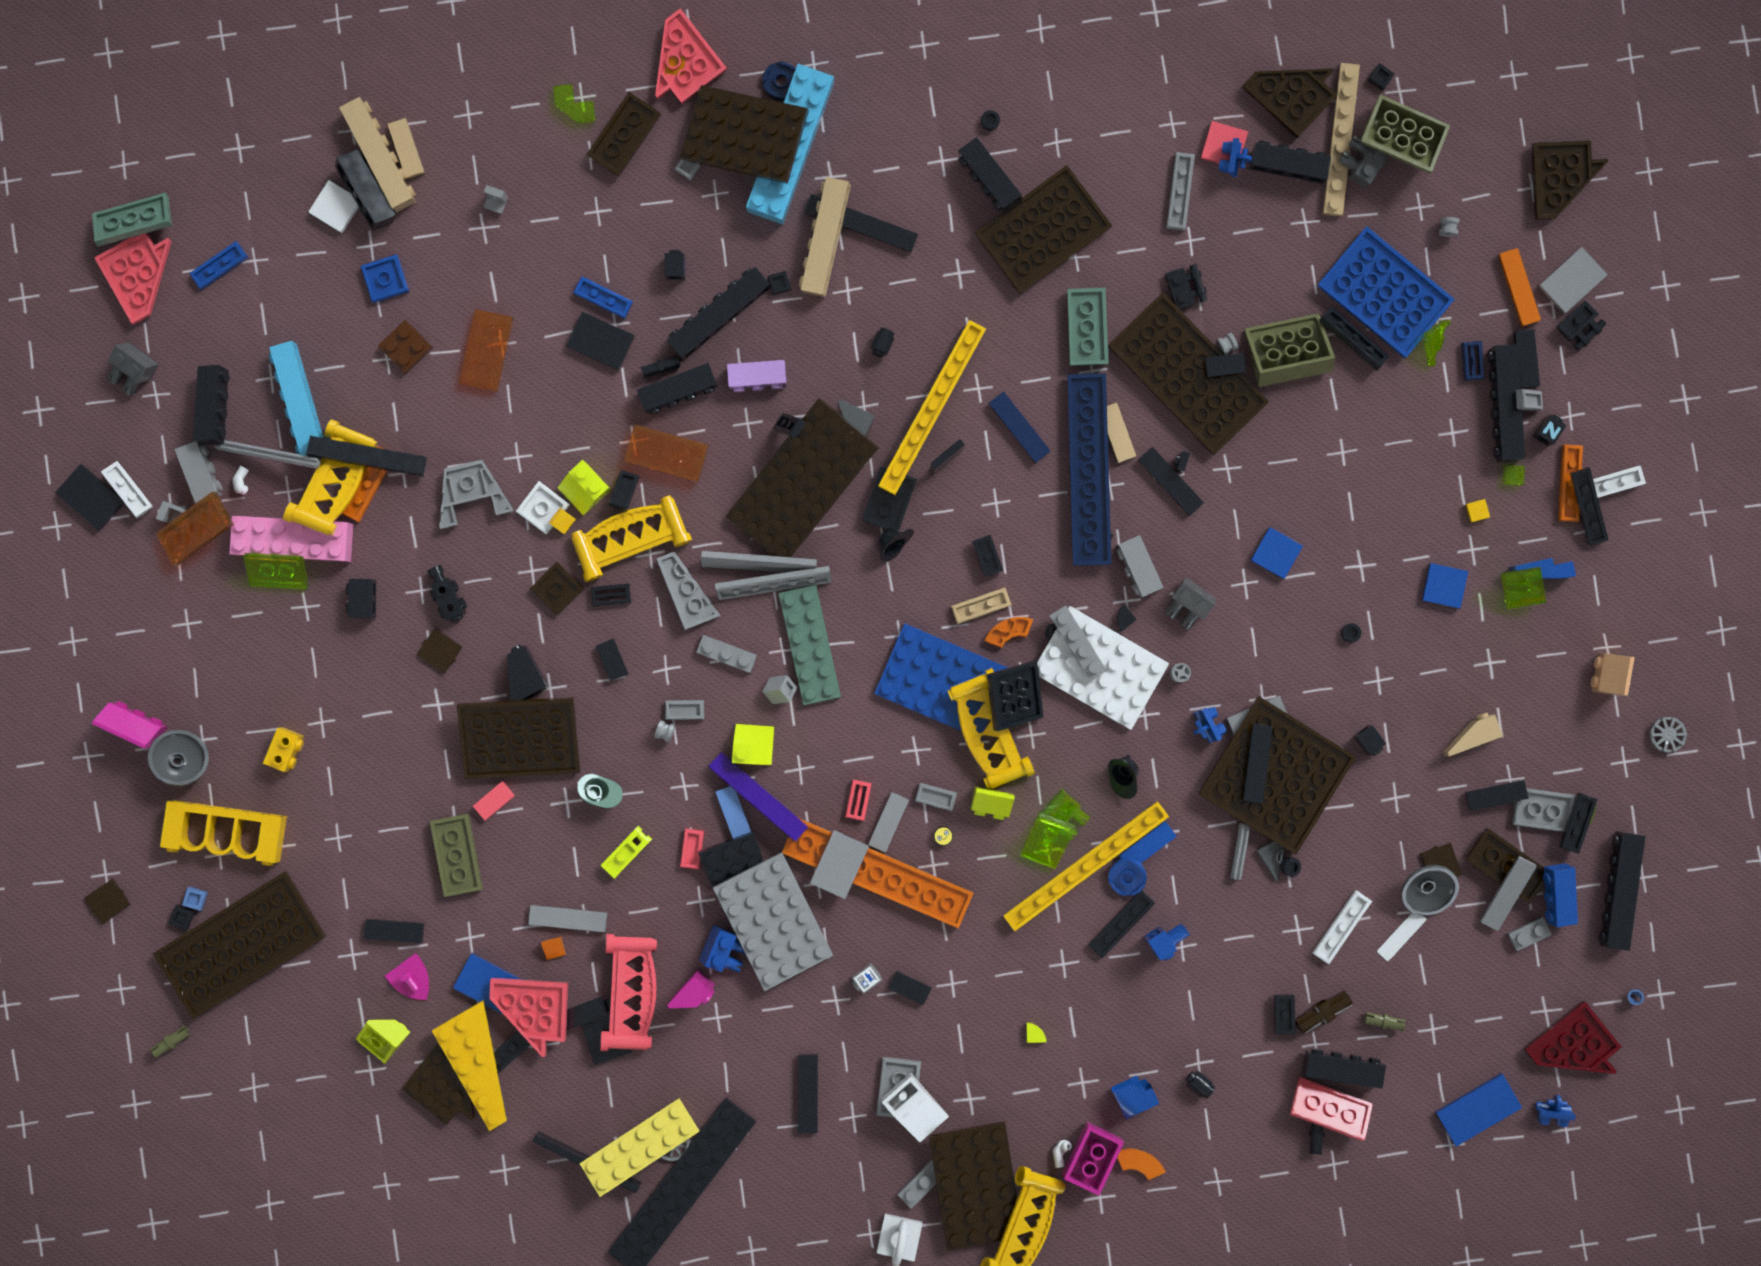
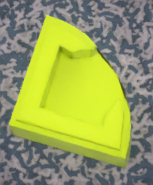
(1034, 1033)

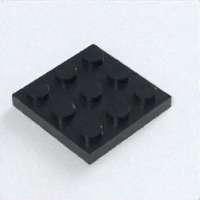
(1015, 695)

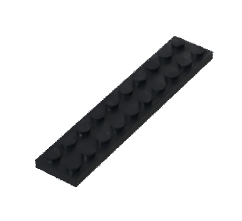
(682, 1185)

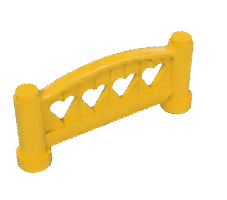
(307, 511)
(594, 559)
(1012, 765)
(1033, 1186)

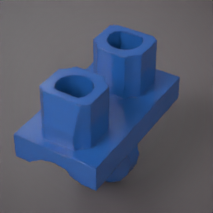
(1234, 150)
(1206, 725)
(1554, 1109)

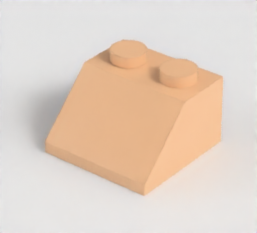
(1612, 674)

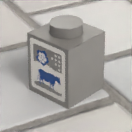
(866, 978)

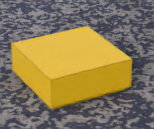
(1477, 510)
(562, 520)

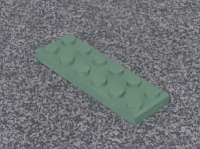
(809, 645)

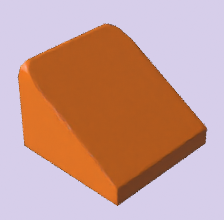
(553, 948)

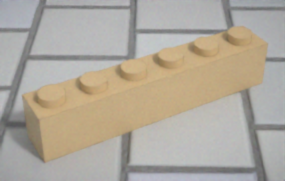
(377, 154)
(825, 236)

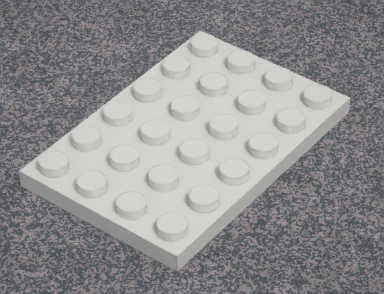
(1117, 692)

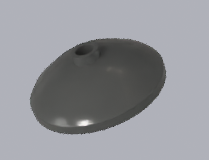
(178, 746)
(1429, 890)

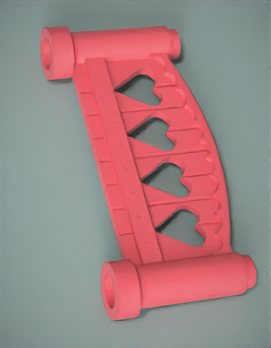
(619, 1034)

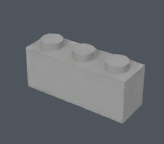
(198, 470)
(1139, 566)

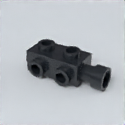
(448, 597)

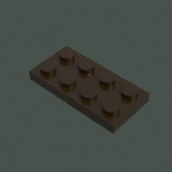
(624, 134)
(1495, 858)

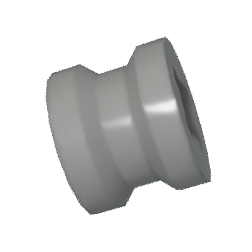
(1449, 226)
(1227, 344)
(1183, 674)
(664, 731)

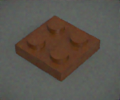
(405, 346)

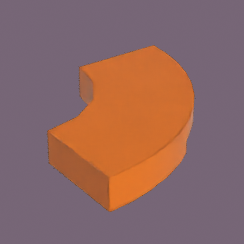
(1008, 629)
(1142, 1161)

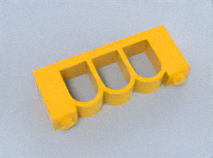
(177, 823)

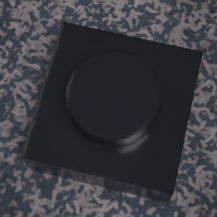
(1181, 461)

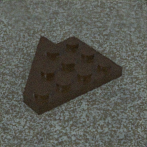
(1561, 174)
(439, 1088)

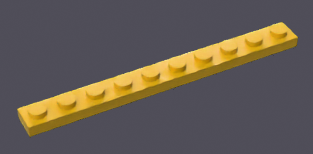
(932, 407)
(1086, 866)

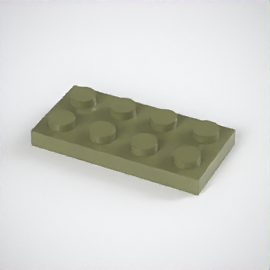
(456, 855)

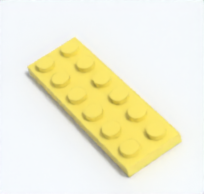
(639, 1147)

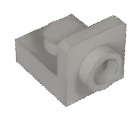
(495, 199)

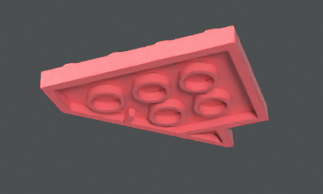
(701, 62)
(135, 273)
(533, 1008)

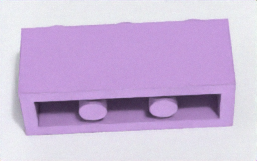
(757, 375)

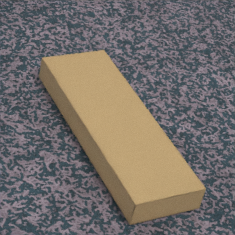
(406, 148)
(1118, 435)
(981, 605)

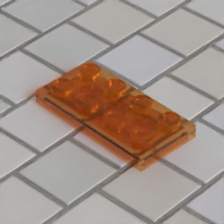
(486, 350)
(666, 453)
(194, 528)

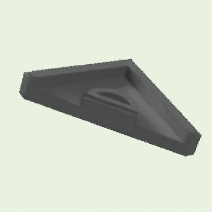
(1272, 857)

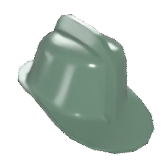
(599, 791)

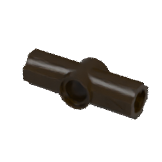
(1323, 1012)

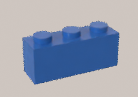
(1560, 895)

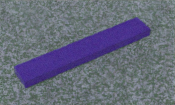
(758, 797)

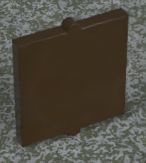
(439, 650)
(1442, 856)
(107, 901)

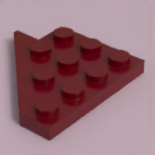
(1575, 1043)

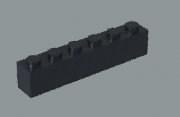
(719, 313)
(1507, 419)
(1622, 891)

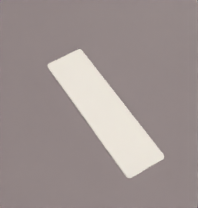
(1401, 936)

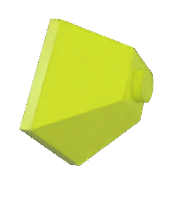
(753, 744)
(382, 1037)

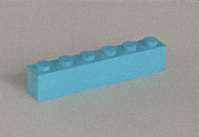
(296, 394)

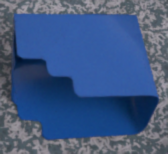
(1134, 1096)

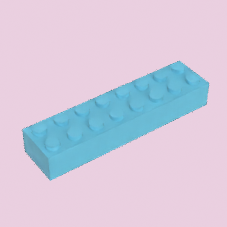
(808, 90)

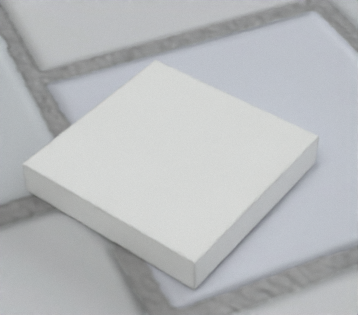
(334, 206)
(541, 506)

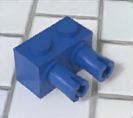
(1164, 943)
(717, 950)

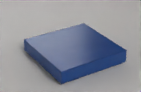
(384, 278)
(1276, 553)
(1444, 585)

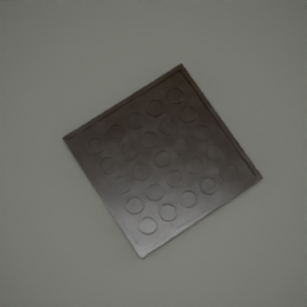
(1299, 777)

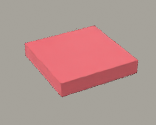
(1216, 136)

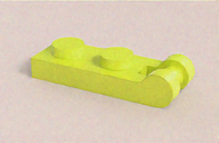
(625, 853)

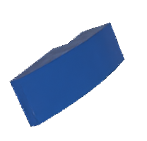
(1548, 569)

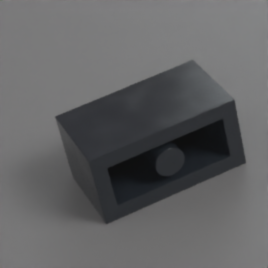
(361, 598)

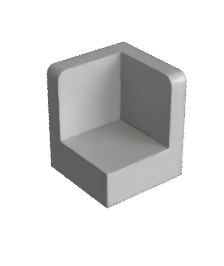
(169, 512)
(779, 689)

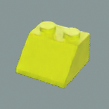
(583, 487)
(992, 802)

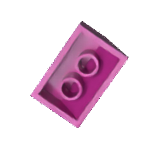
(129, 724)
(694, 992)

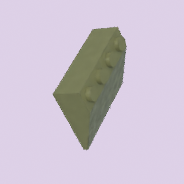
(1404, 133)
(1289, 350)

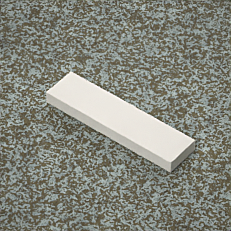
(1342, 927)

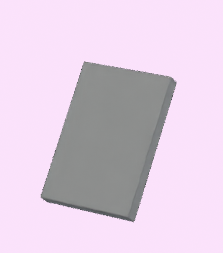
(1572, 280)
(1543, 810)
(839, 864)
(892, 1073)

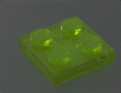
(1523, 588)

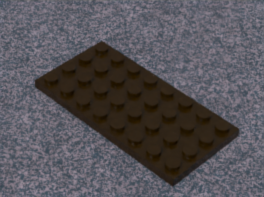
(1169, 360)
(802, 481)
(239, 945)

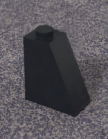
(524, 674)

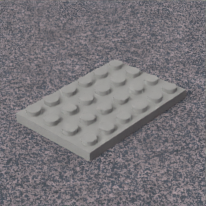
(773, 921)

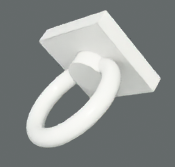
(899, 1238)

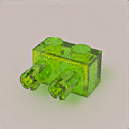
(1064, 807)

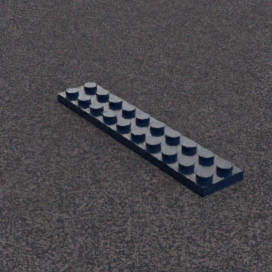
(1089, 469)

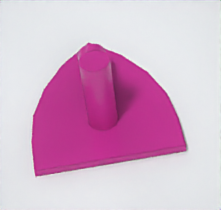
(410, 978)

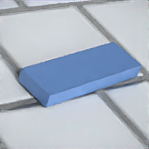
(733, 811)

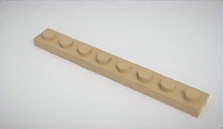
(1340, 138)

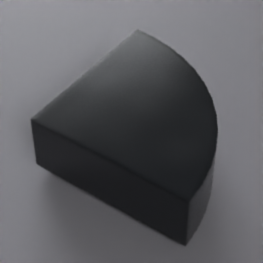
(1125, 618)

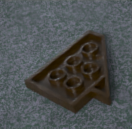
(1292, 95)

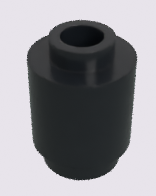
(882, 342)
(1200, 1084)

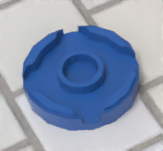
(1127, 877)

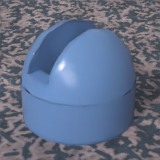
(1637, 993)

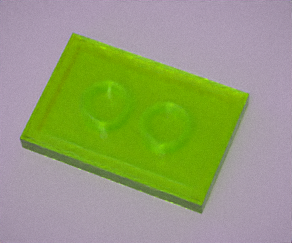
(276, 571)
(1047, 840)

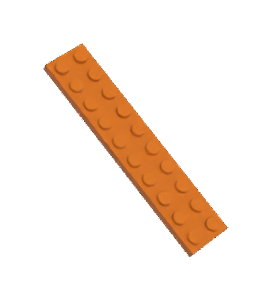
(890, 878)

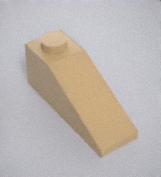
(1477, 732)

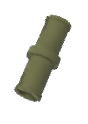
(1384, 1021)
(170, 1041)

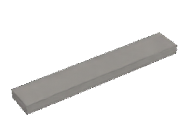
(755, 562)
(773, 583)

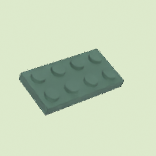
(131, 219)
(1087, 326)

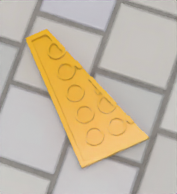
(471, 1054)

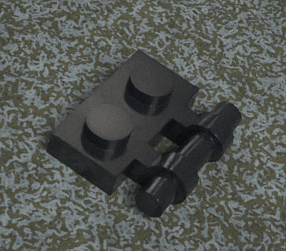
(1180, 289)
(1577, 321)

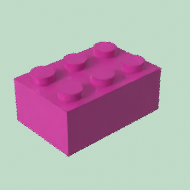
(1092, 1158)

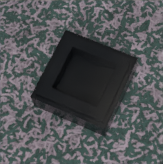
(1381, 77)
(779, 282)
(181, 917)

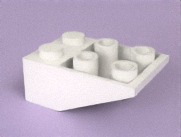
(914, 1107)

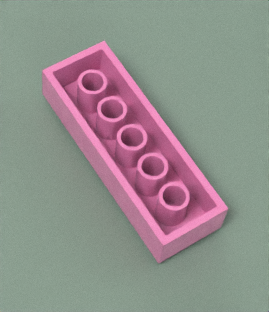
(293, 539)

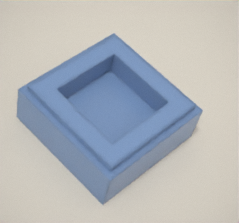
(194, 898)

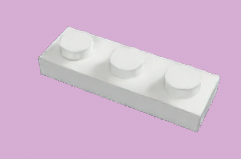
(1619, 481)
(127, 489)

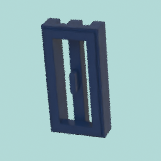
(1481, 376)

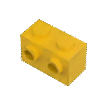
(284, 749)

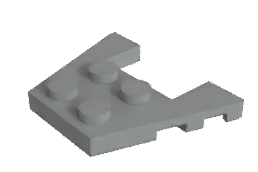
(468, 484)

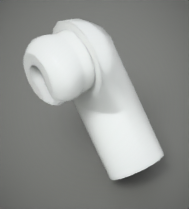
(237, 480)
(1058, 1152)

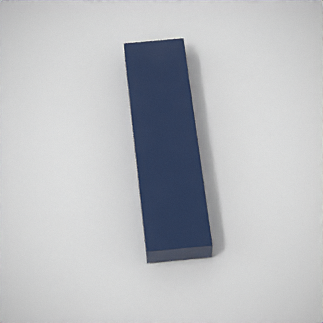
(1019, 427)

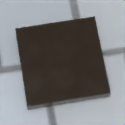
(556, 588)

